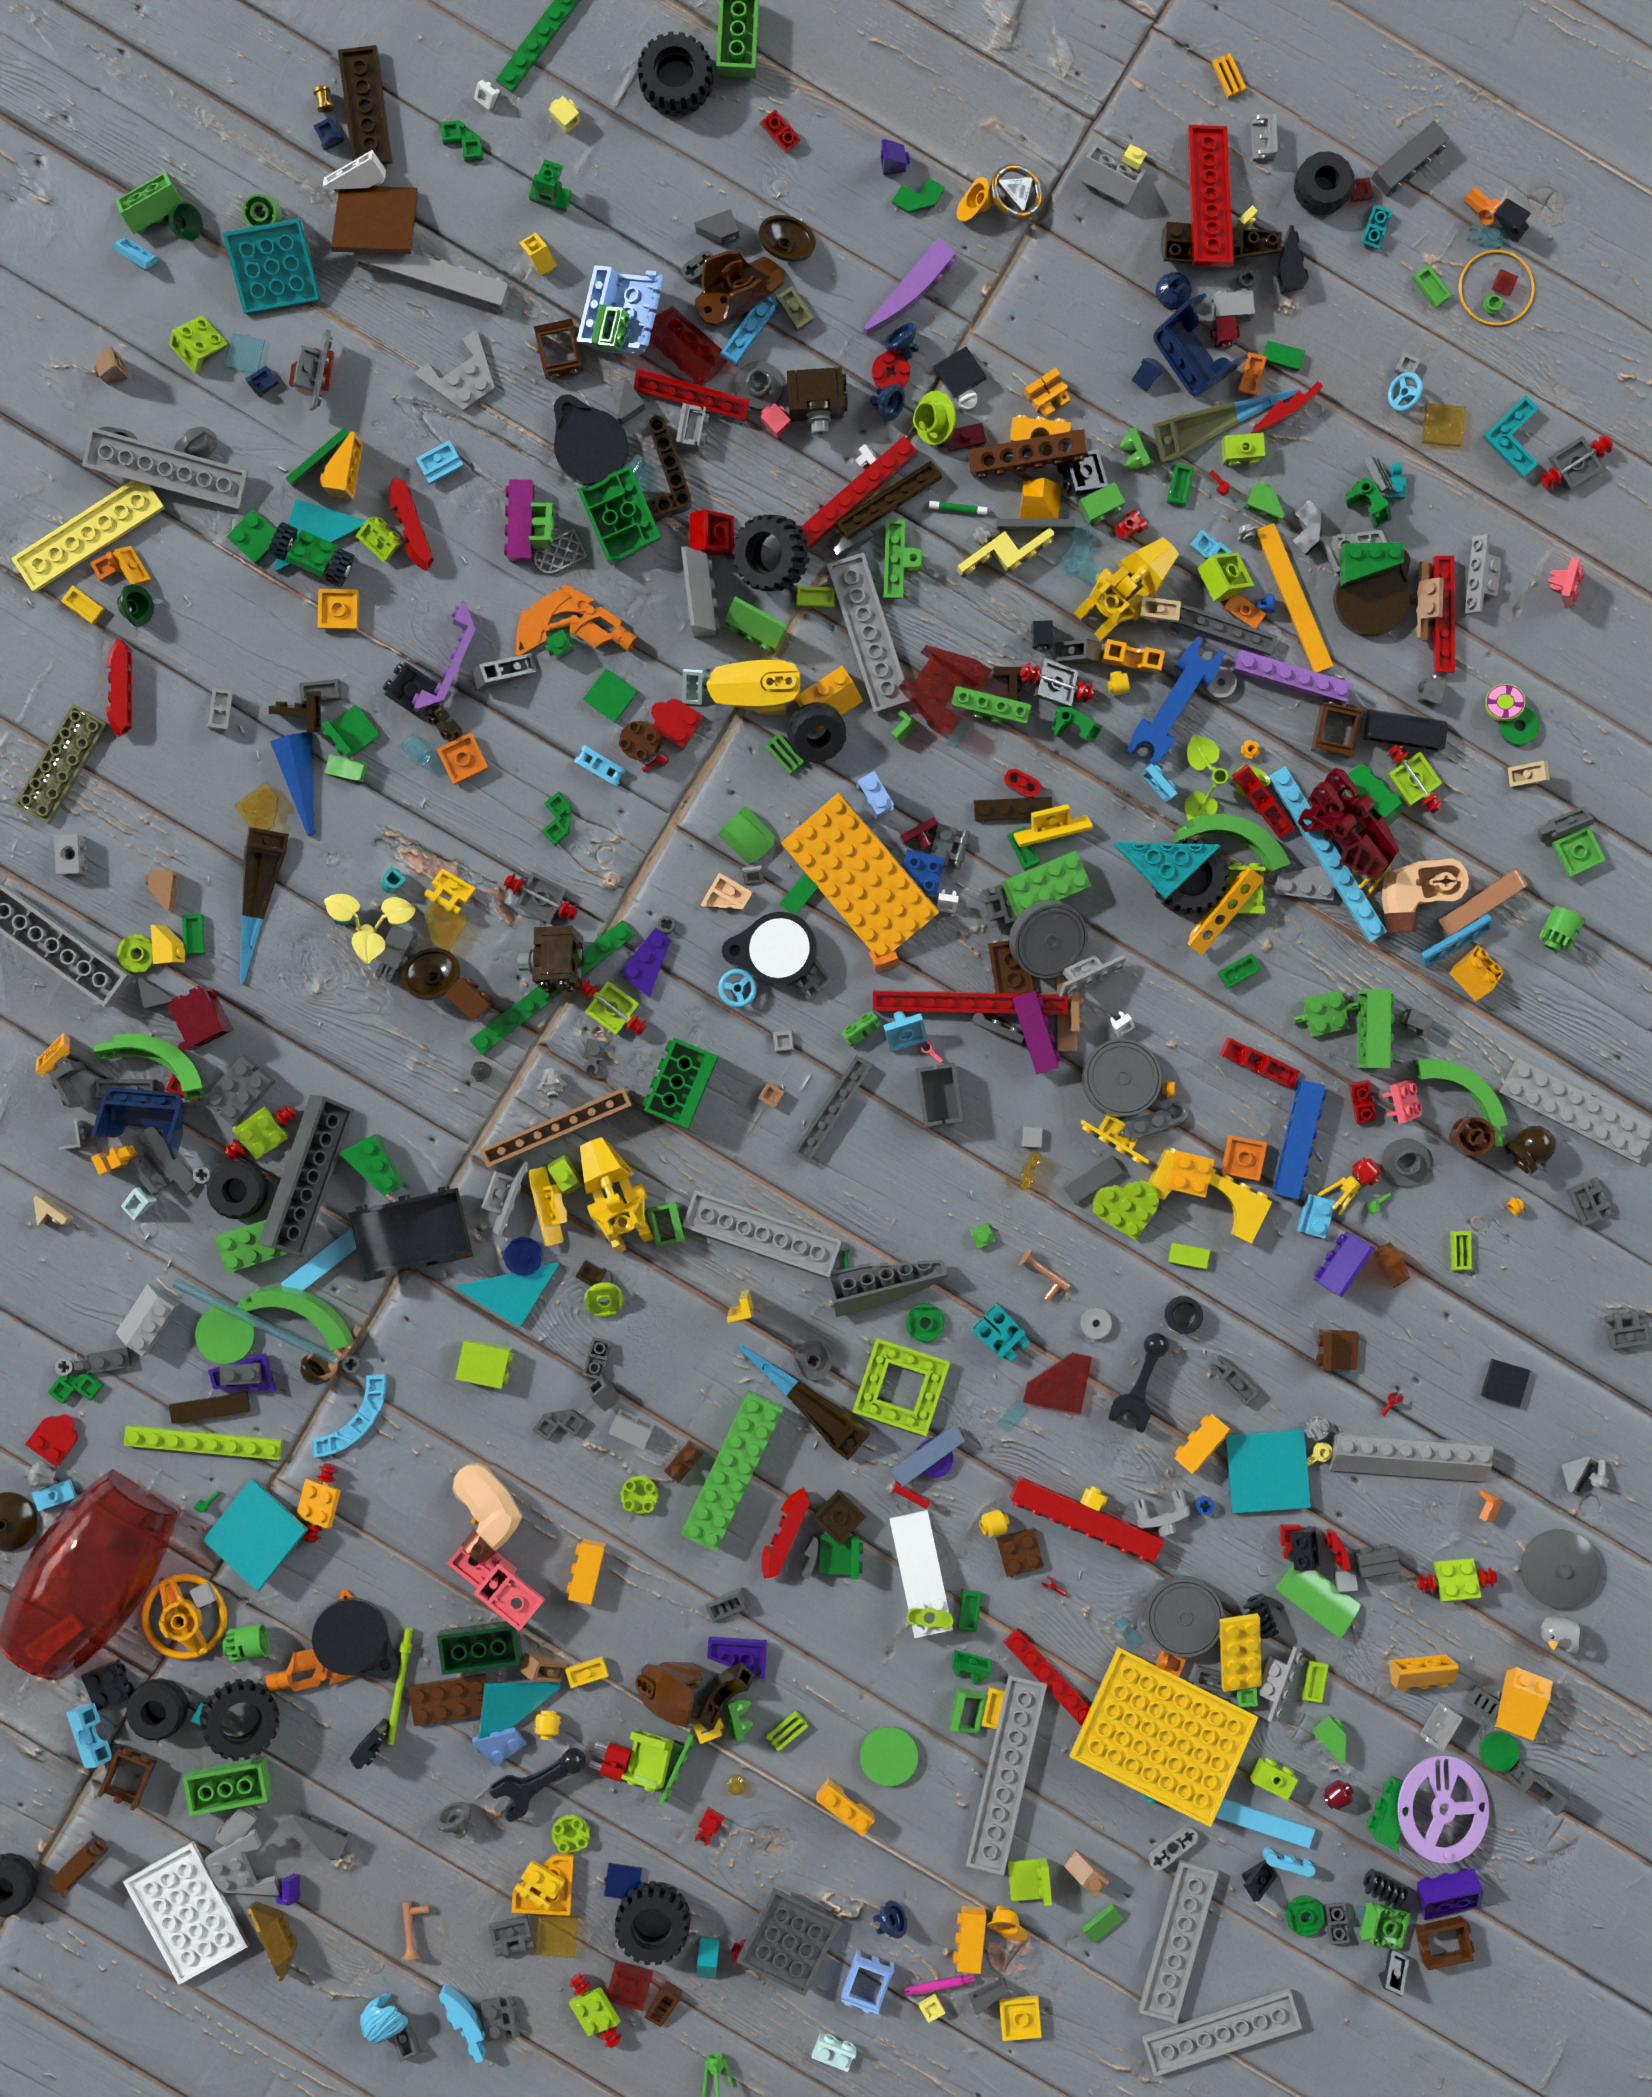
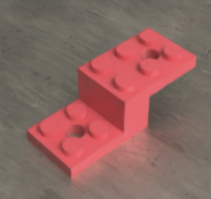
(498, 1586)

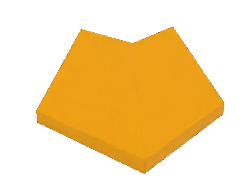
(1040, 499)

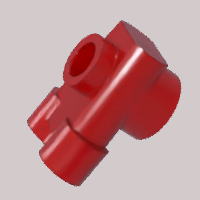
(1130, 525)

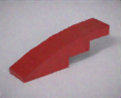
(1283, 411)
(1263, 801)
(1259, 1063)

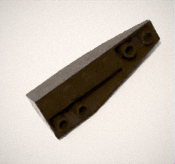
(1177, 242)

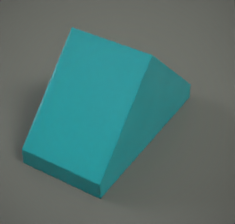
(707, 1957)

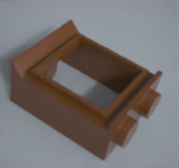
(556, 370)
(1330, 747)
(118, 1793)
(78, 1865)
(1449, 1958)

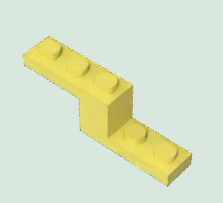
(1005, 552)

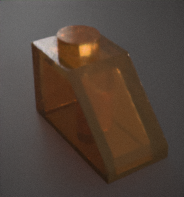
(1392, 1264)

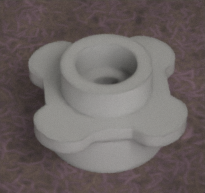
(1247, 532)

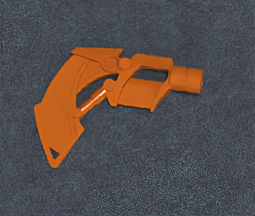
(535, 621)
(301, 1662)

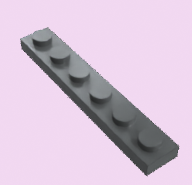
(1226, 629)
(832, 1109)

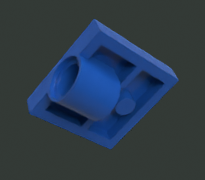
(924, 870)

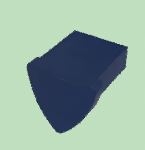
(328, 134)
(1147, 373)
(261, 381)

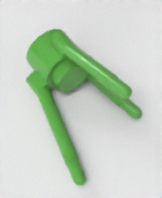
(715, 2063)

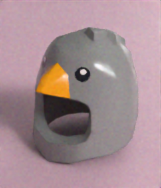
(1558, 1633)

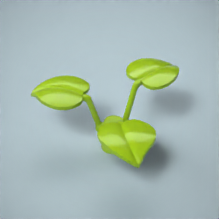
(1202, 753)

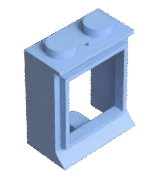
(875, 794)
(872, 1965)

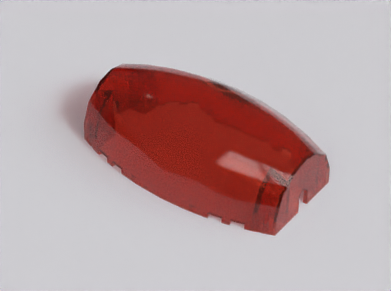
(85, 1577)

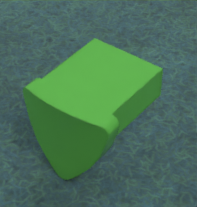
(905, 728)

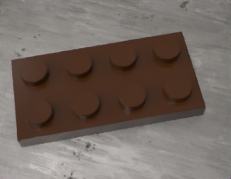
(447, 1699)

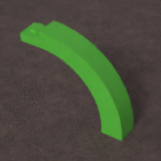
(1249, 833)
(156, 1050)
(1472, 1084)
(308, 1305)

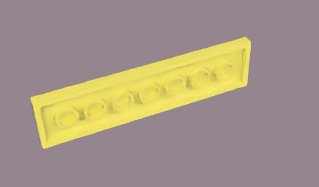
(87, 534)

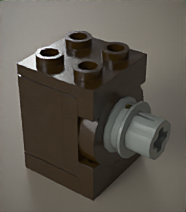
(817, 397)
(555, 959)

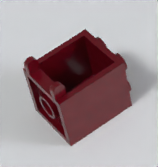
(199, 1017)

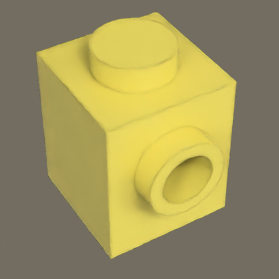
(564, 113)

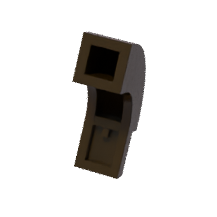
(724, 1687)

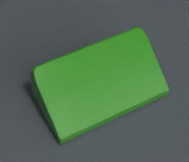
(1102, 1923)

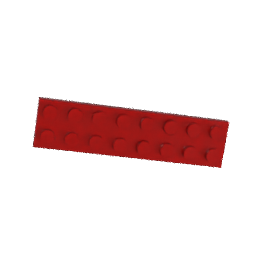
(1210, 196)

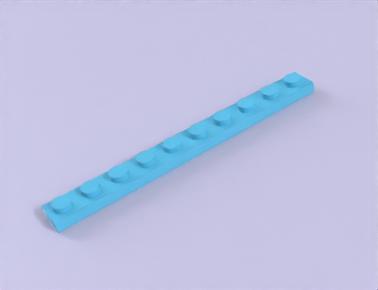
(1328, 857)

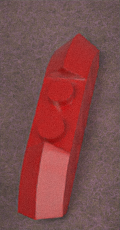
(418, 547)
(120, 696)
(774, 1556)

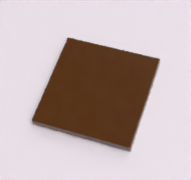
(375, 220)

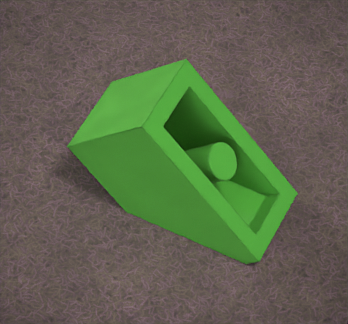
(1264, 502)
(1332, 1737)

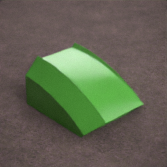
(747, 836)

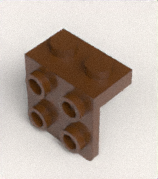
(1337, 1349)

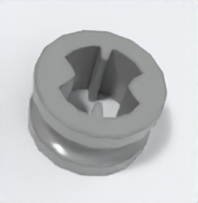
(198, 1179)
(60, 1370)

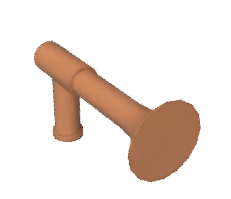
(1058, 1282)
(408, 1911)

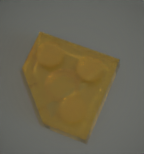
(259, 807)
(444, 926)

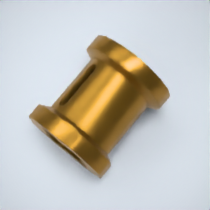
(323, 99)

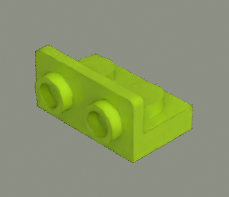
(379, 538)

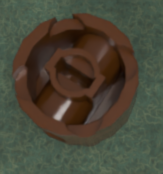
(640, 740)
(1472, 1136)

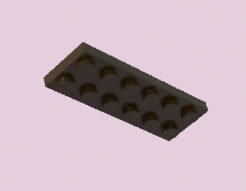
(365, 102)

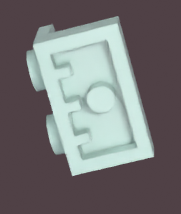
(834, 2052)

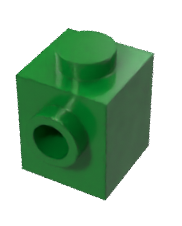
(559, 644)

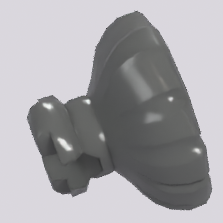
(454, 1819)

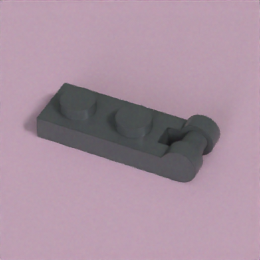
(996, 1027)

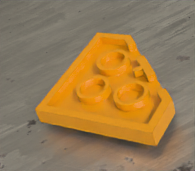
(561, 1905)

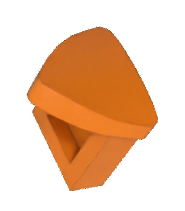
(106, 566)
(885, 962)
(1491, 1507)
(1170, 1663)

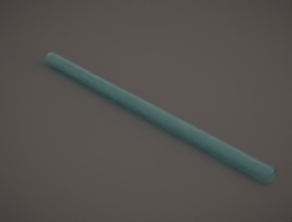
(255, 1321)

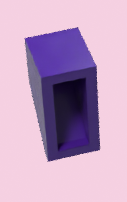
(893, 157)

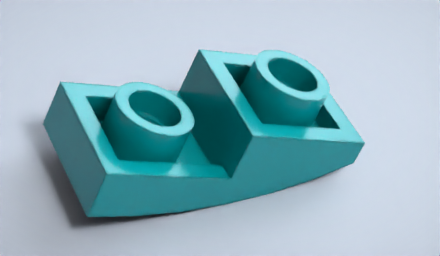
(1376, 226)

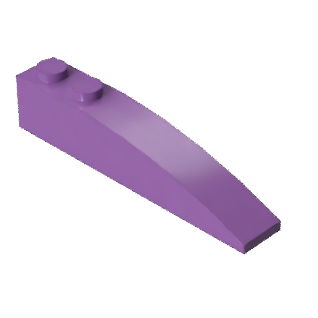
(915, 285)

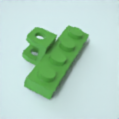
(898, 559)

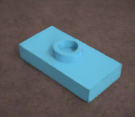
(135, 253)
(54, 1495)

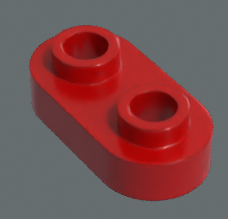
(1023, 781)

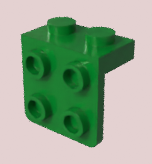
(350, 731)
(841, 1558)

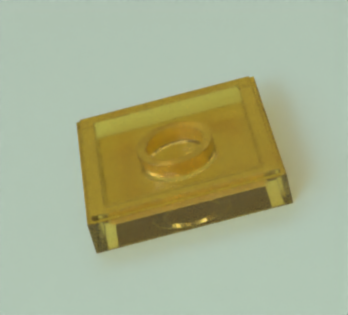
(1443, 424)
(557, 1935)

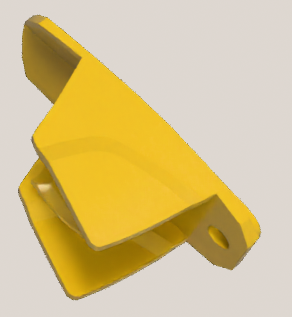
(747, 685)

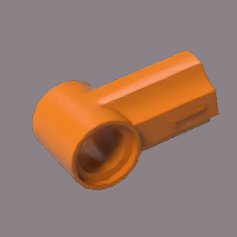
(1482, 205)

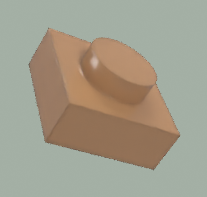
(771, 1095)

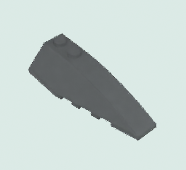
(873, 1286)

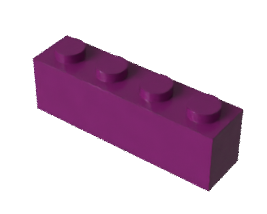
(520, 516)
(1035, 1031)

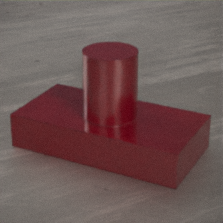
(966, 437)
(920, 833)

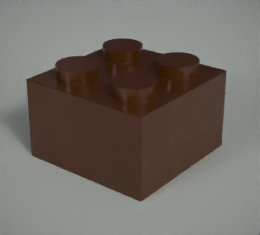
(470, 999)

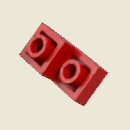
(779, 131)
(1362, 1101)
(1336, 1545)

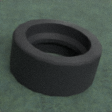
(1183, 1329)

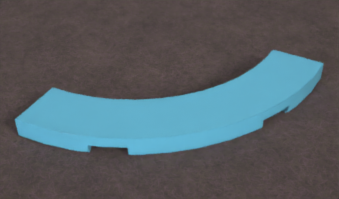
(359, 1424)

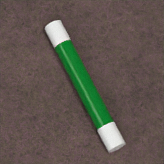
(958, 507)

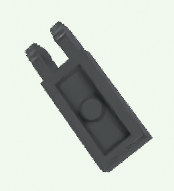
(1236, 1382)

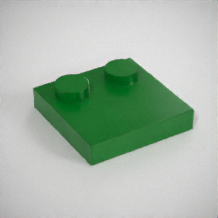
(252, 536)

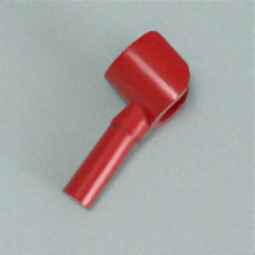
(1223, 485)
(660, 759)
(1392, 1400)
(1053, 1586)

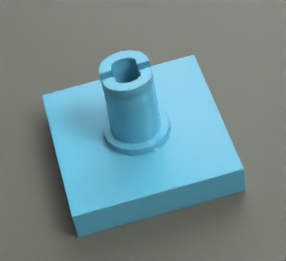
(905, 1031)

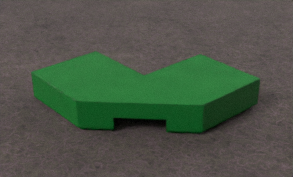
(458, 133)
(911, 201)
(560, 827)
(83, 1383)

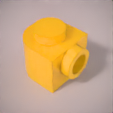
(1118, 683)
(1093, 1498)

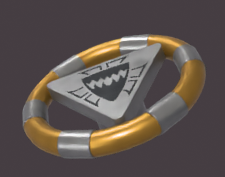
(1016, 191)

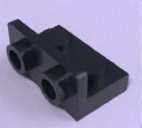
(1305, 1549)

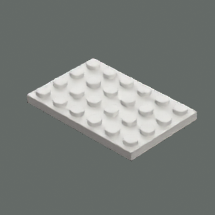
(186, 1913)

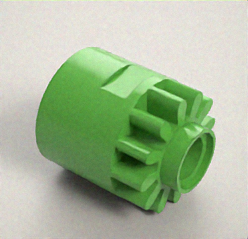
(253, 208)
(1561, 929)
(246, 1643)

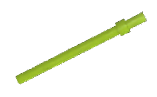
(405, 1649)

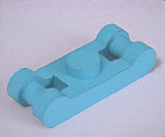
(600, 766)
(1288, 1863)

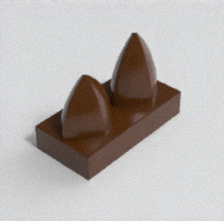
(683, 1462)

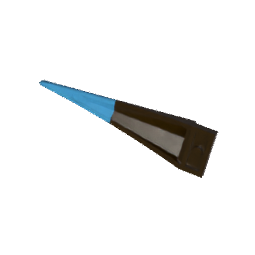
(262, 863)
(832, 1422)

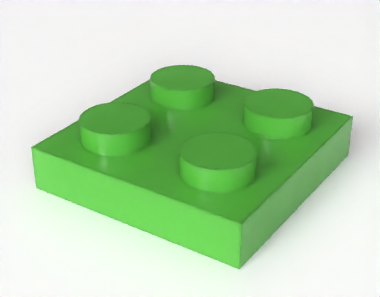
(1578, 851)

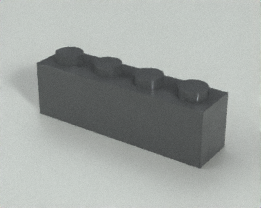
(1410, 158)

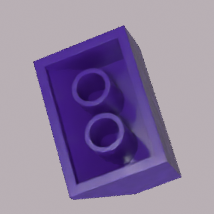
(1343, 1263)
(1449, 1893)

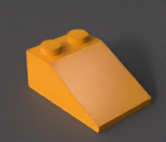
(342, 470)
(1523, 1703)

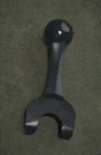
(1155, 1346)
(524, 1788)

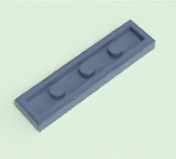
(928, 1455)

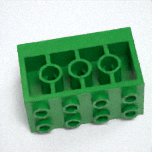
(690, 1092)

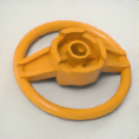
(175, 1606)

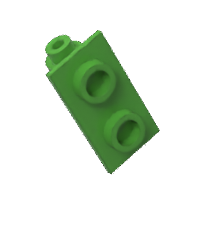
(853, 1033)

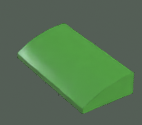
(1319, 1599)

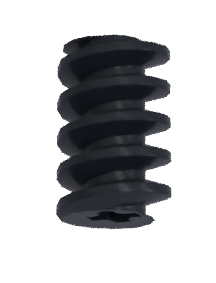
(1259, 1605)
(1385, 1888)

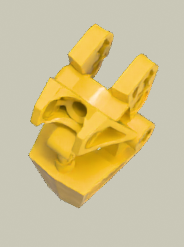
(1149, 564)
(614, 1217)

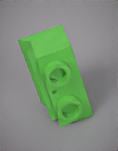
(618, 331)
(543, 526)

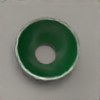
(191, 220)

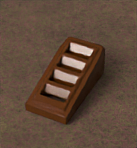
(670, 1993)

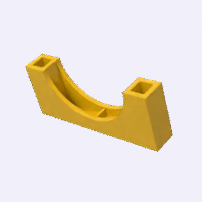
(1247, 1207)

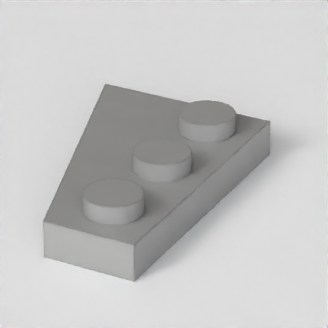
(1333, 543)
(1305, 883)

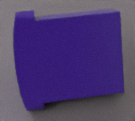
(290, 1890)

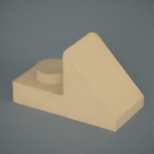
(1160, 609)
(1528, 774)
(45, 1208)

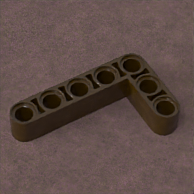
(670, 473)

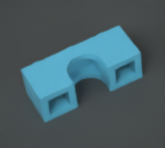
(91, 1747)

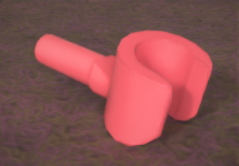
(931, 1052)

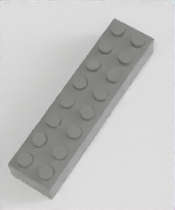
(61, 949)

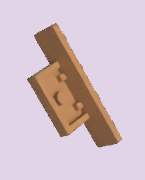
(1429, 600)
(1069, 1024)

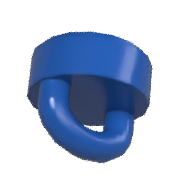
(1270, 605)

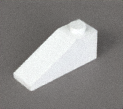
(357, 174)

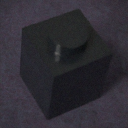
(1042, 634)

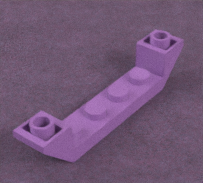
(462, 619)

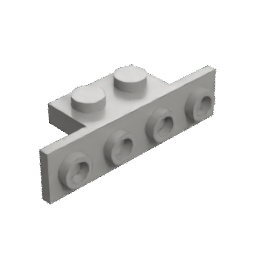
(1482, 576)
(1088, 971)
(502, 1194)
(1277, 1679)

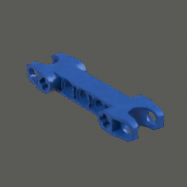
(1194, 671)

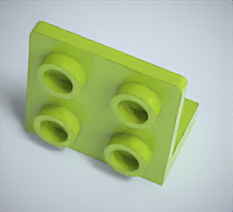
(195, 342)
(1030, 1880)

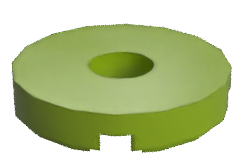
(126, 949)
(600, 1291)

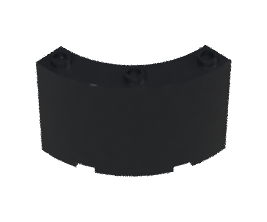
(410, 1233)

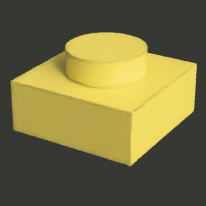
(1134, 157)
(1247, 218)
(931, 2008)

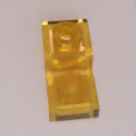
(1026, 1176)

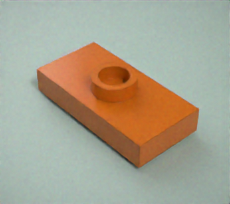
(1252, 374)
(1244, 611)

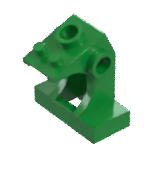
(547, 188)
(1380, 509)
(1089, 728)

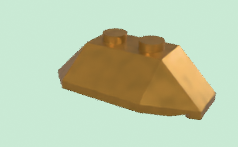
(274, 1935)

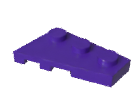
(646, 962)
(266, 1375)
(737, 1650)

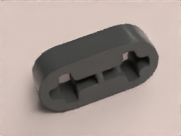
(693, 264)

